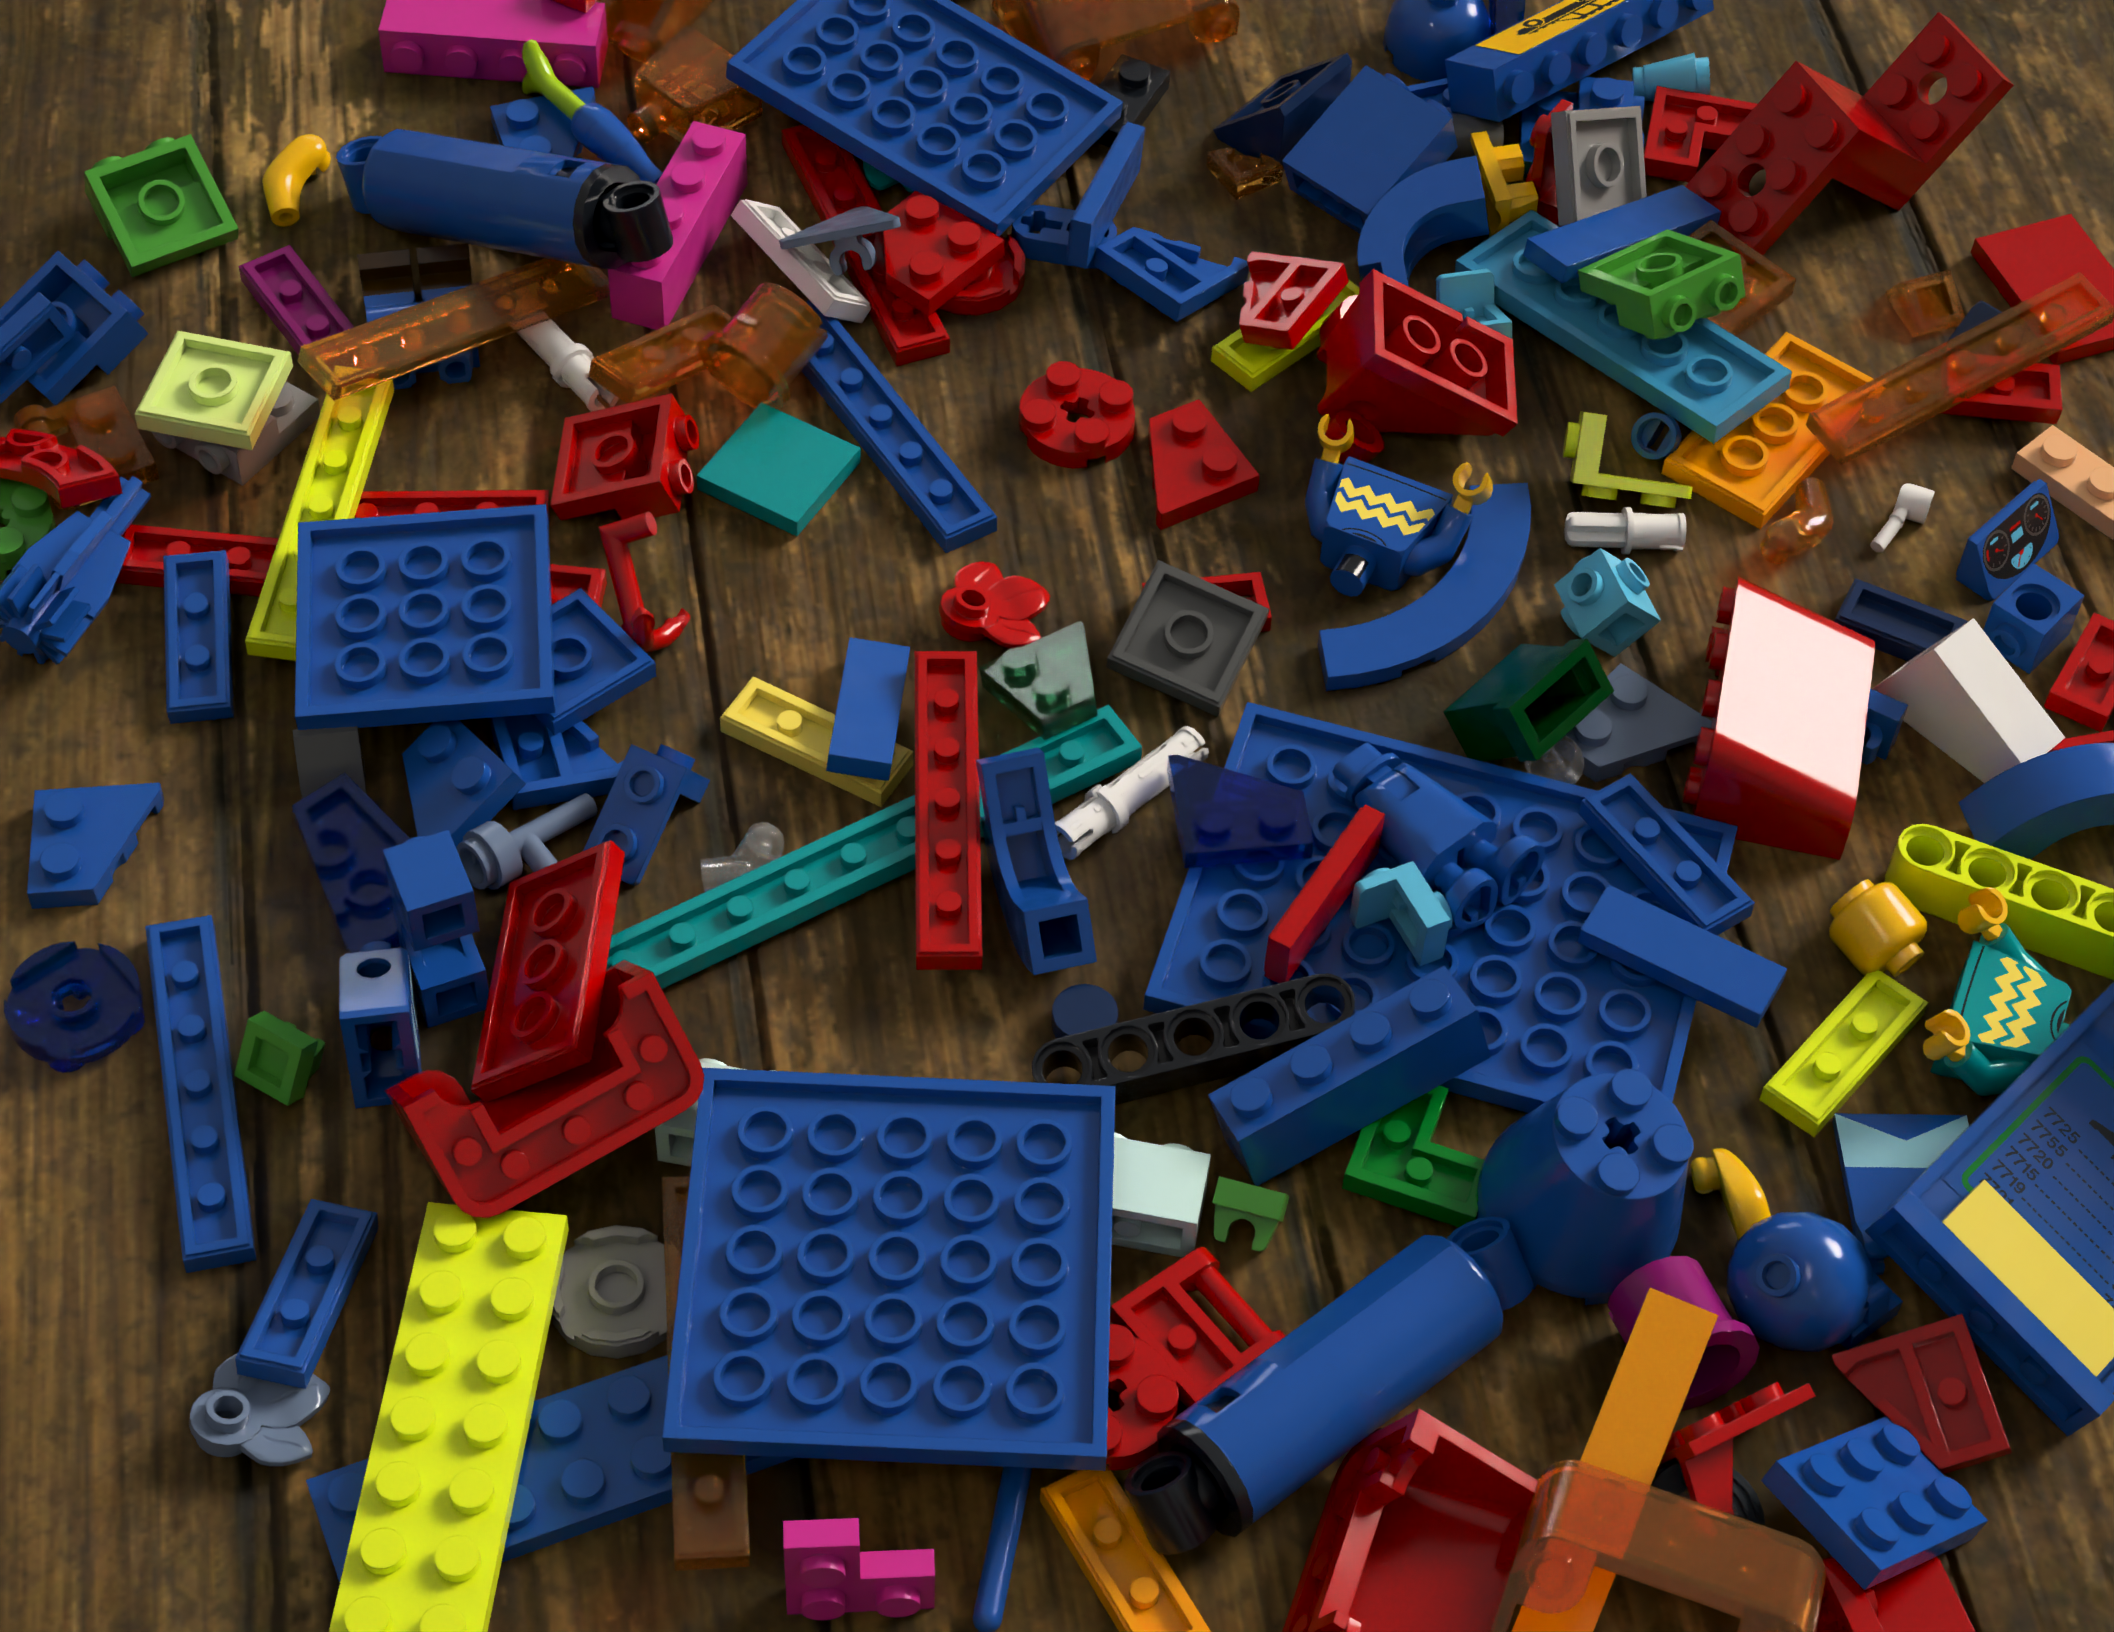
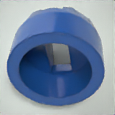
(1648, 429)

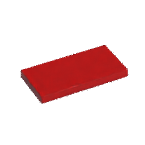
(549, 972)

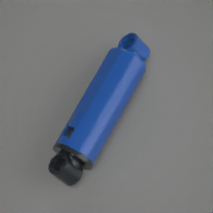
(506, 198)
(1328, 1385)

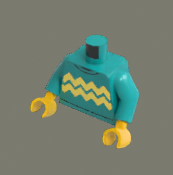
(2001, 1007)

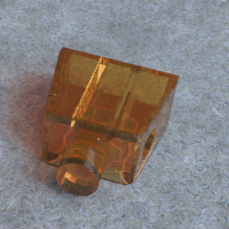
(686, 85)

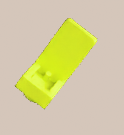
(1585, 444)

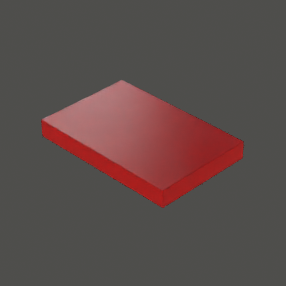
(2040, 256)

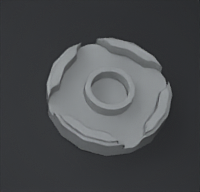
(612, 1293)

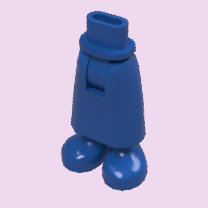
(1439, 834)

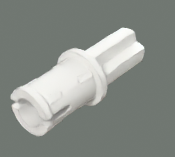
(1626, 530)

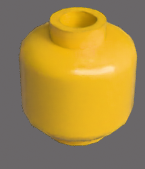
(1877, 928)

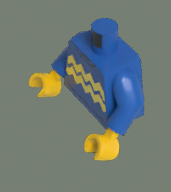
(1380, 522)

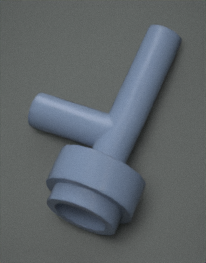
(494, 854)

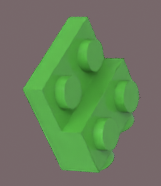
(159, 204)
(1666, 283)

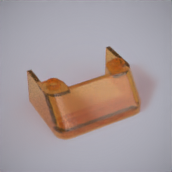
(1681, 1546)

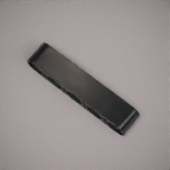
(1215, 1020)

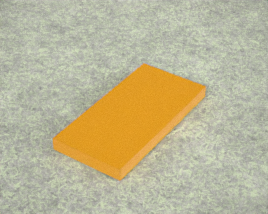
(1773, 450)

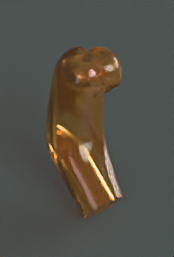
(1801, 529)

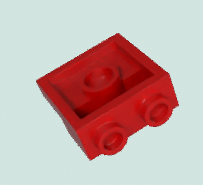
(625, 460)

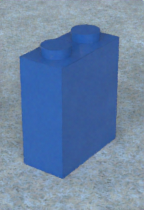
(1367, 146)

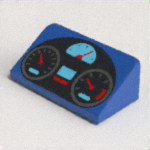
(2009, 543)

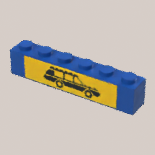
(1557, 50)

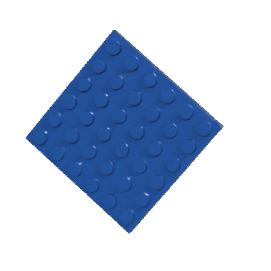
(895, 1271)

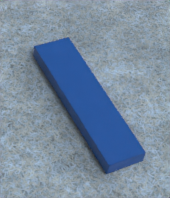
(1583, 242)

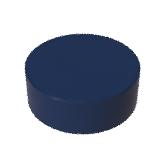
(1082, 1009)

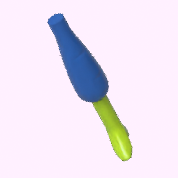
(590, 123)

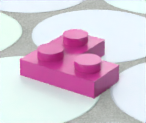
(833, 1577)

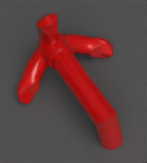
(636, 618)

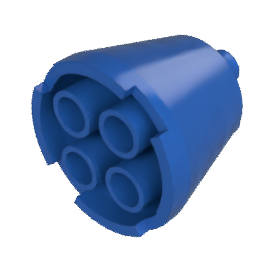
(1591, 1183)

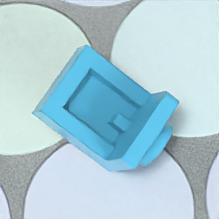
(1473, 297)
(1410, 903)

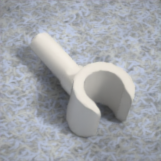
(1911, 504)

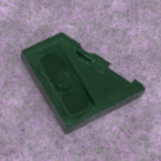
(1045, 681)

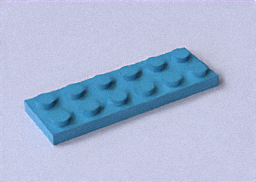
(1694, 376)

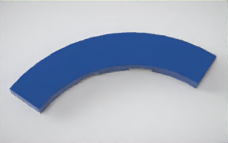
(1445, 614)

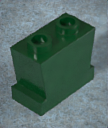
(1529, 701)

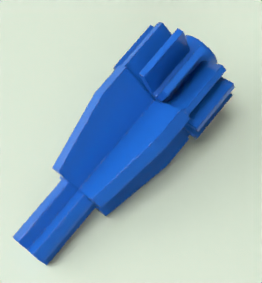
(68, 577)

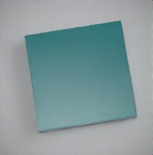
(779, 469)

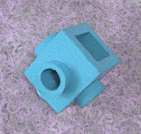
(1607, 601)

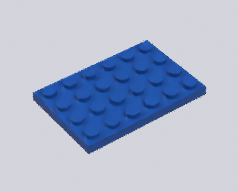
(929, 99)

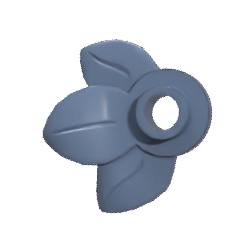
(262, 1416)

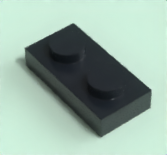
(1140, 89)

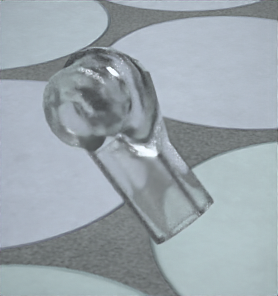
(758, 847)

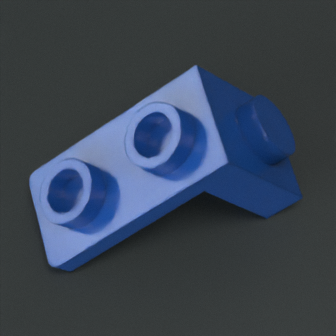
(643, 803)

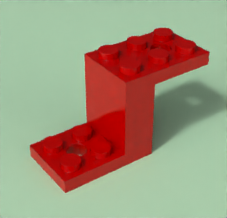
(1872, 142)

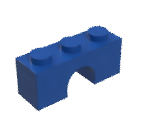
(436, 925)

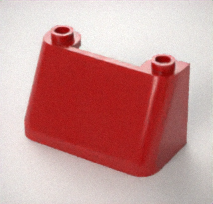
(540, 1134)
(1412, 1535)

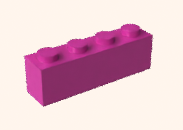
(488, 38)
(698, 196)

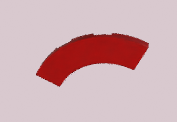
(61, 471)

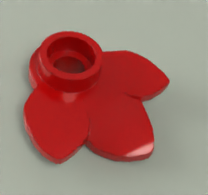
(992, 606)

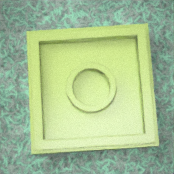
(214, 390)

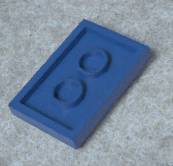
(1875, 1501)

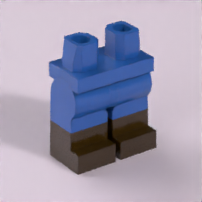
(390, 288)

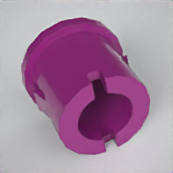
(1732, 1344)

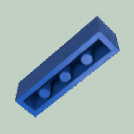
(1350, 1075)

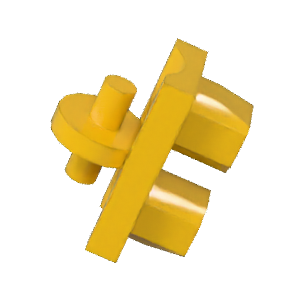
(1498, 167)

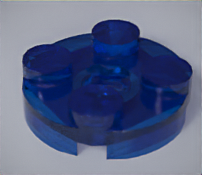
(81, 1035)

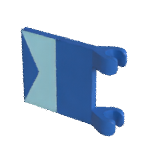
(1883, 1158)

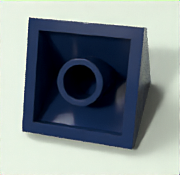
(1285, 109)

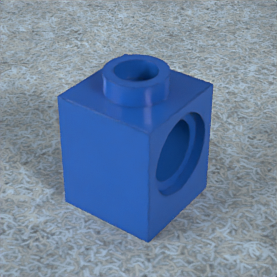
(2032, 617)

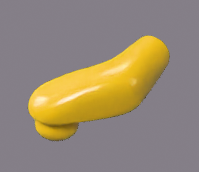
(288, 174)
(1737, 1186)

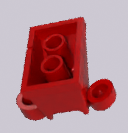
(1412, 369)

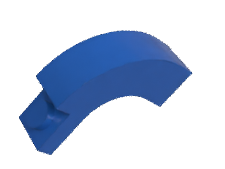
(1421, 214)
(2044, 799)
(1037, 897)

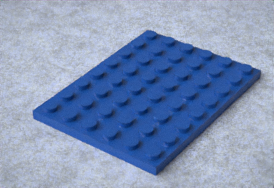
(1540, 995)

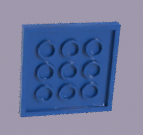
(424, 618)

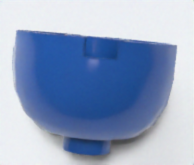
(1432, 30)
(1799, 1281)

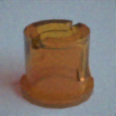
(764, 346)

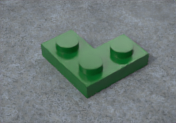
(1405, 1169)

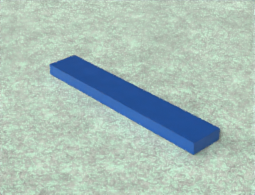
(897, 440)
(200, 1095)

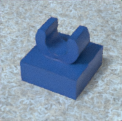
(1882, 725)

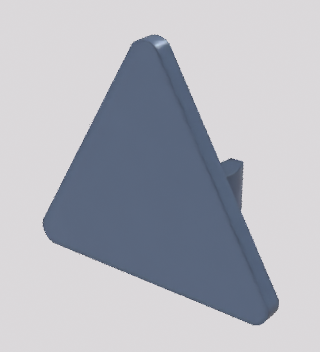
(847, 234)

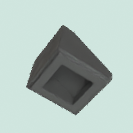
(326, 755)

